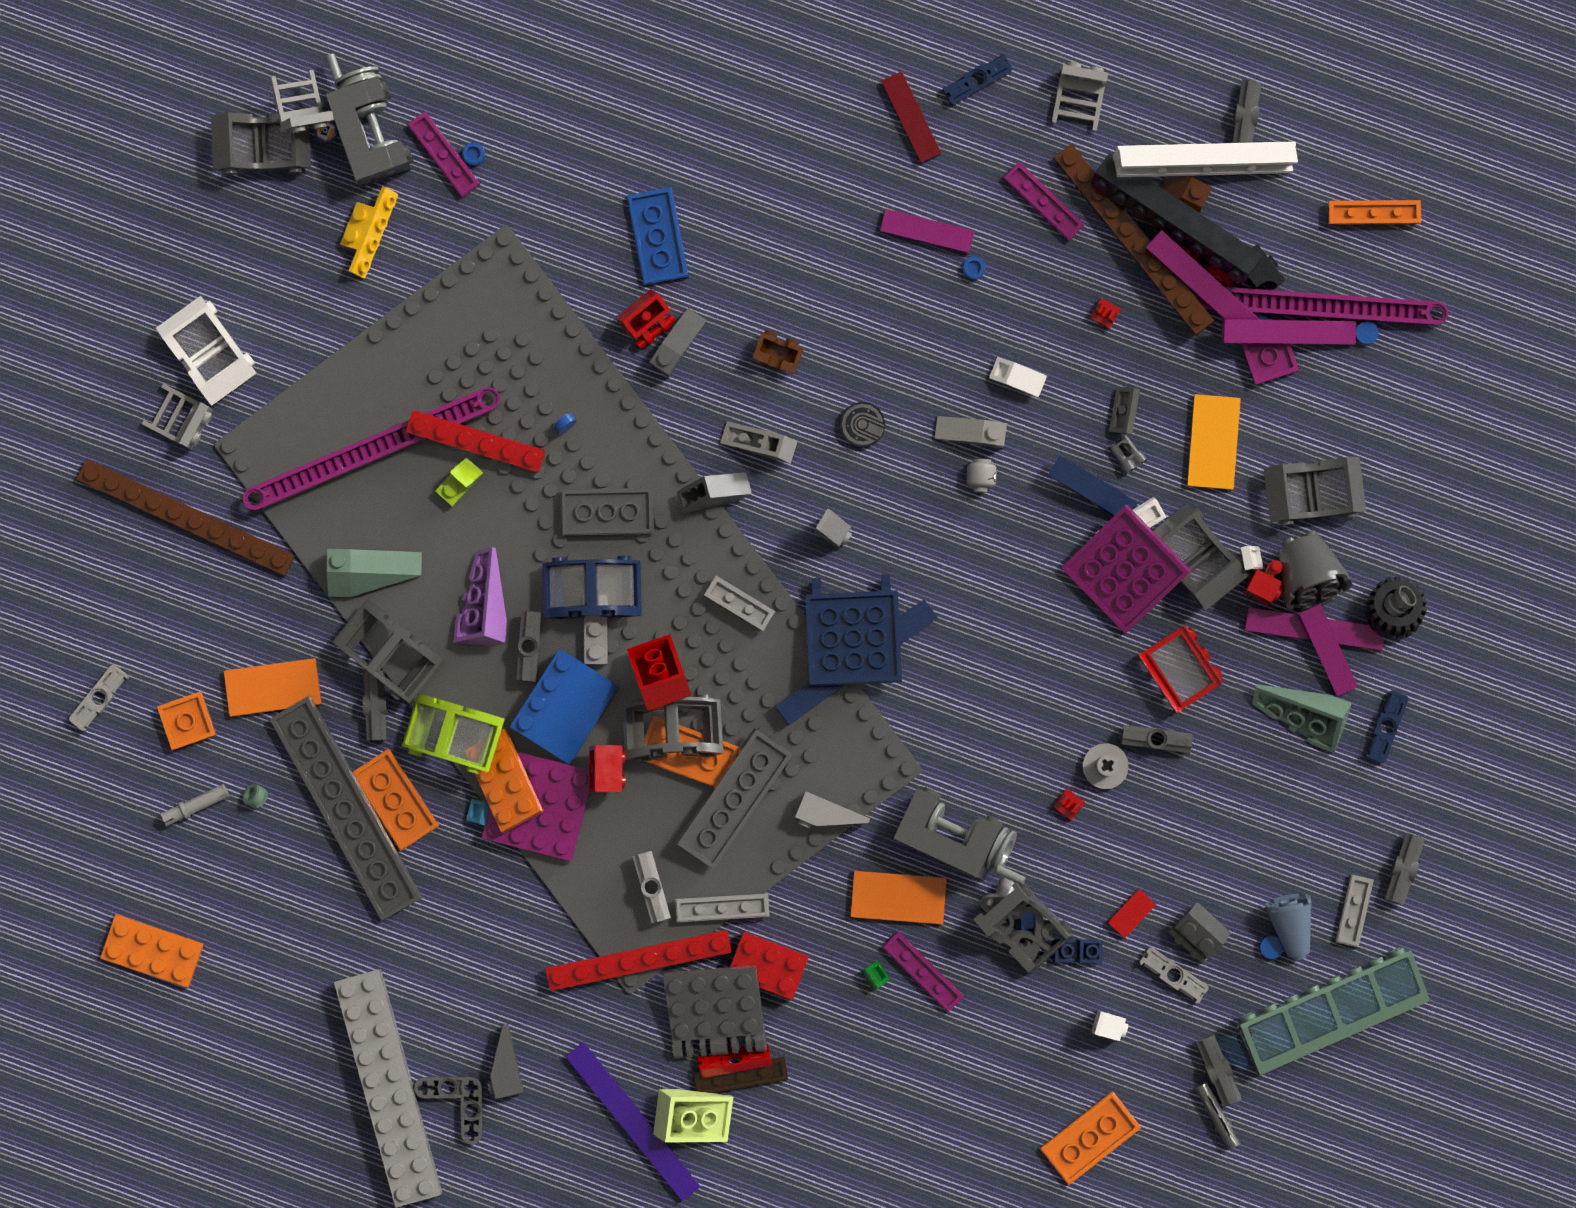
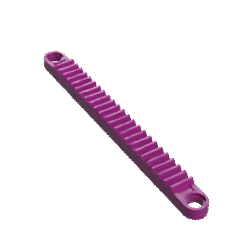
(1335, 306)
(363, 452)

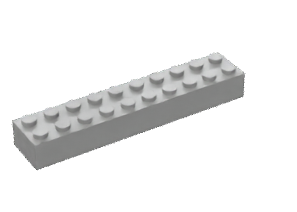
(388, 1088)

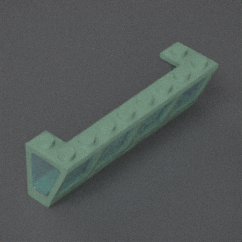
(1333, 1011)

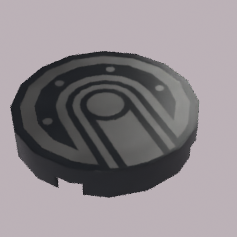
(862, 424)

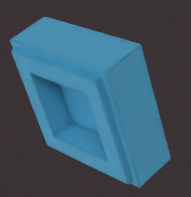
(478, 812)

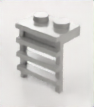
(1080, 80)
(299, 120)
(193, 425)

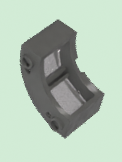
(257, 145)
(1313, 493)
(1211, 564)

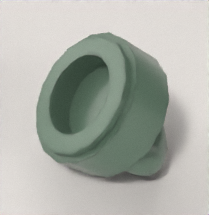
(255, 796)

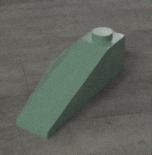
(361, 571)
(1310, 713)

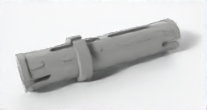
(194, 805)

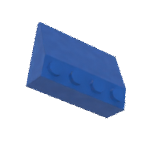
(564, 706)

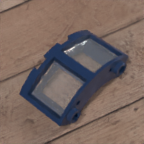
(580, 586)

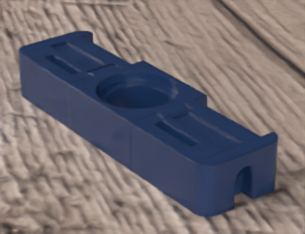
(965, 88)
(1381, 741)

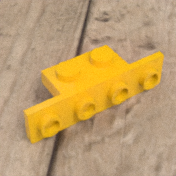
(366, 230)

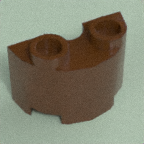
(777, 353)

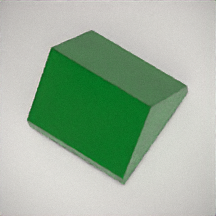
(875, 975)

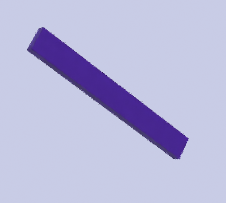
(632, 1121)

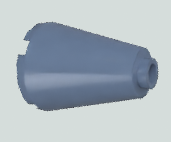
(1292, 923)

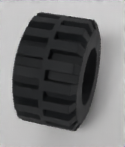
(1387, 623)

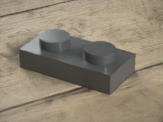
(1124, 410)

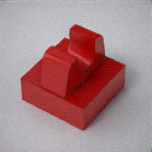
(1105, 313)
(1068, 804)

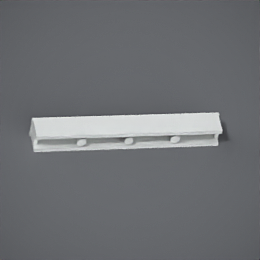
(1205, 159)

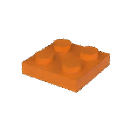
(186, 720)

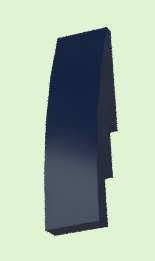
(1089, 487)

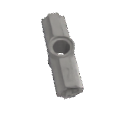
(655, 902)

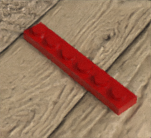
(475, 440)

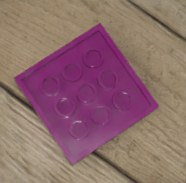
(1126, 569)
(563, 797)

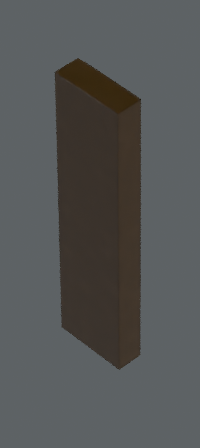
(742, 1079)

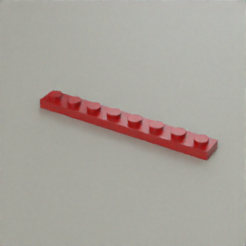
(638, 960)

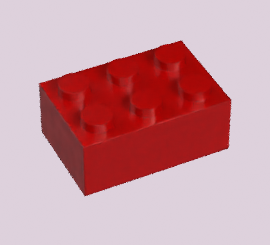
(659, 672)
(777, 966)

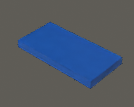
(657, 236)

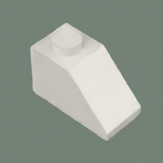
(1109, 1026)

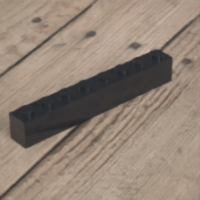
(1178, 221)

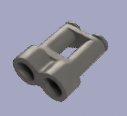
(1133, 461)

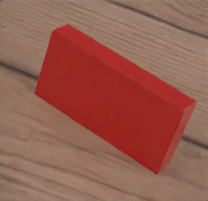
(1131, 913)

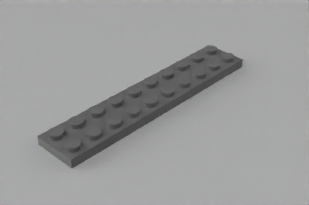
(345, 808)

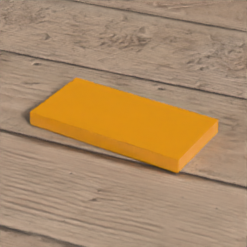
(1213, 442)

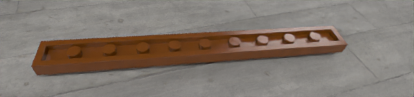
(1134, 241)
(186, 517)

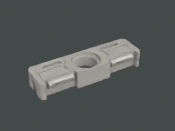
(88, 709)
(1161, 965)

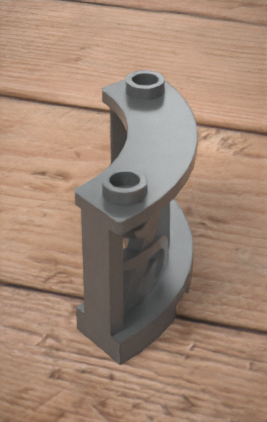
(1024, 901)

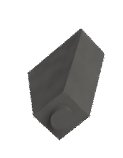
(714, 491)

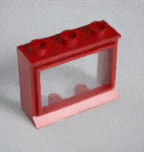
(1181, 668)

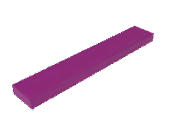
(1198, 278)
(1288, 331)
(1292, 626)

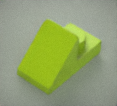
(459, 481)

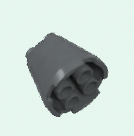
(1310, 572)

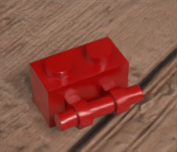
(644, 314)
(1263, 585)
(606, 769)

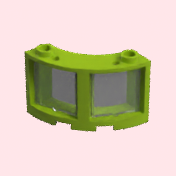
(452, 736)

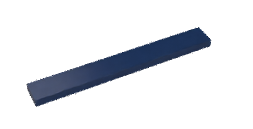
(809, 697)

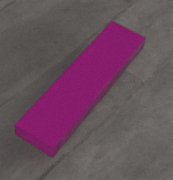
(443, 154)
(1043, 201)
(927, 231)
(1328, 649)
(923, 971)

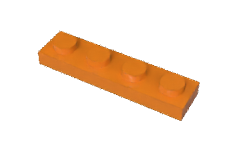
(1374, 212)

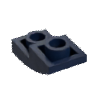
(1079, 951)

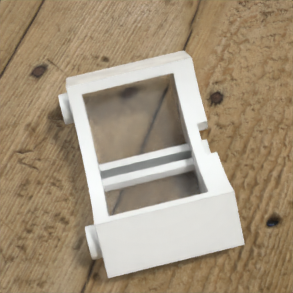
(209, 350)

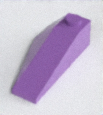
(483, 613)

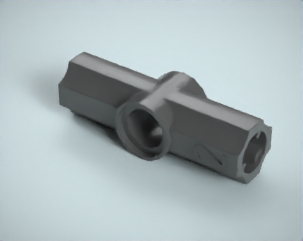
(1246, 111)
(528, 662)
(375, 707)
(1141, 737)
(1404, 868)
(1218, 1070)

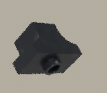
(1265, 271)

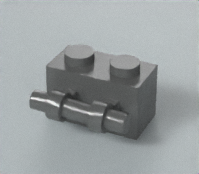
(1199, 933)

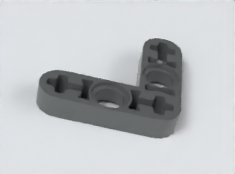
(459, 1092)

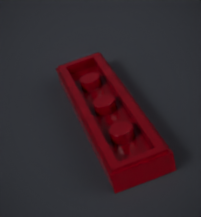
(911, 117)

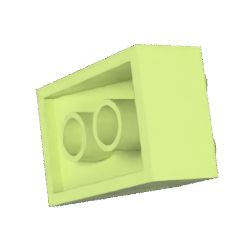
(692, 1116)

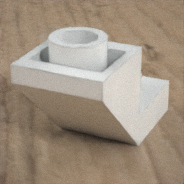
(1018, 376)

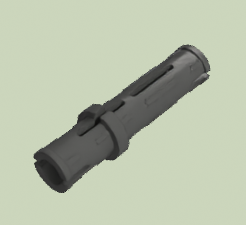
(1215, 1112)

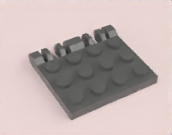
(714, 1007)

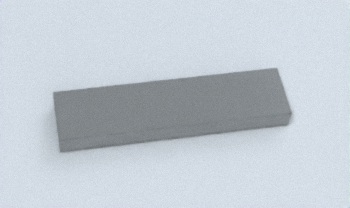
(722, 907)

